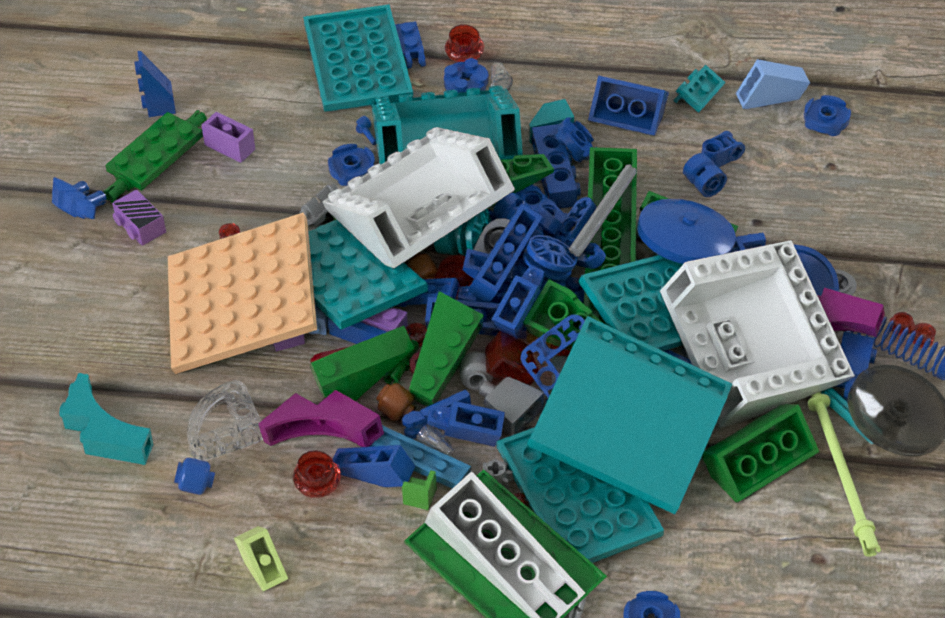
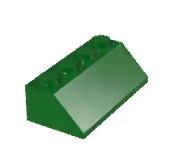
(760, 451)

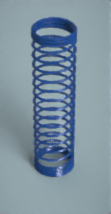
(941, 369)

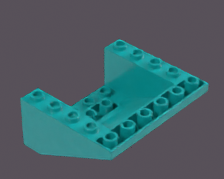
(474, 112)
(630, 415)

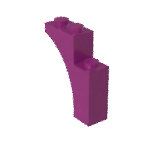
(851, 312)
(333, 416)

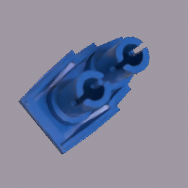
(74, 200)

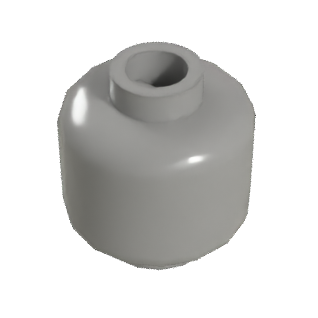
(473, 370)

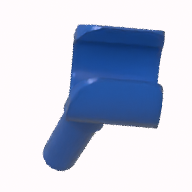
(363, 127)

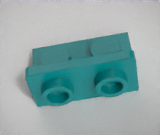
(700, 89)

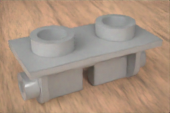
(314, 210)

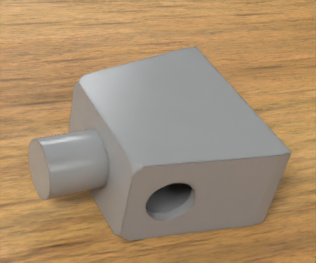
(516, 399)

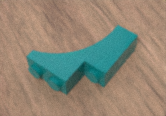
(101, 432)

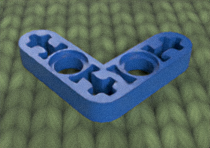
(579, 216)
(546, 354)

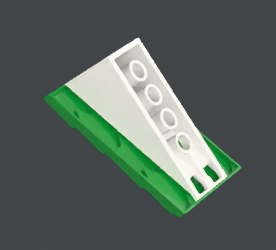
(502, 553)

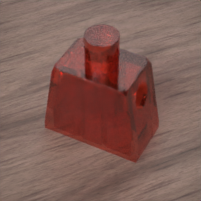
(504, 359)

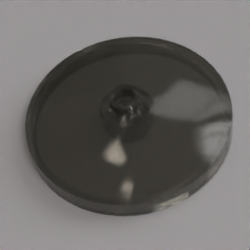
(898, 410)

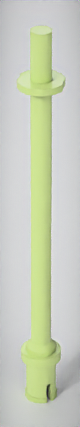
(863, 528)

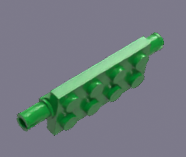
(153, 152)

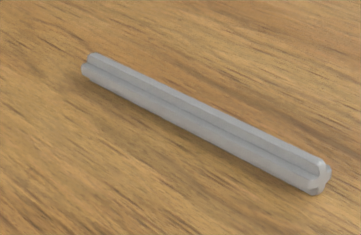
(602, 211)

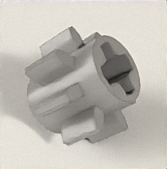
(499, 471)

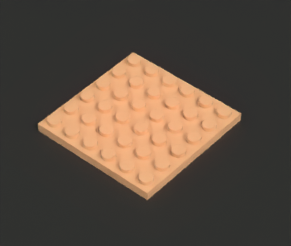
(240, 293)

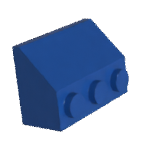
(628, 105)

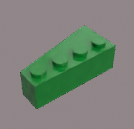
(446, 342)

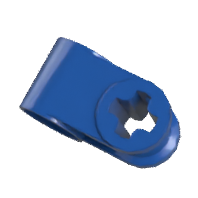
(723, 148)

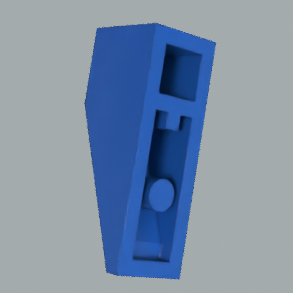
(376, 464)

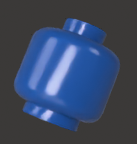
(194, 476)

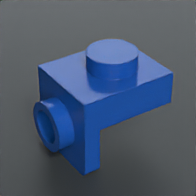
(749, 241)

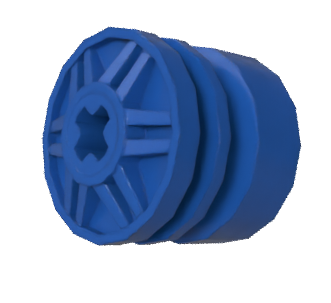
(548, 255)

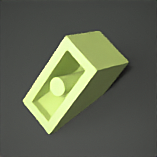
(261, 557)

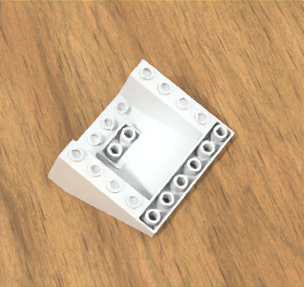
(420, 194)
(756, 326)

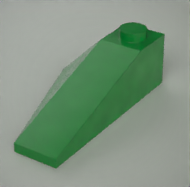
(526, 170)
(551, 308)
(361, 365)

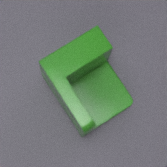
(420, 492)

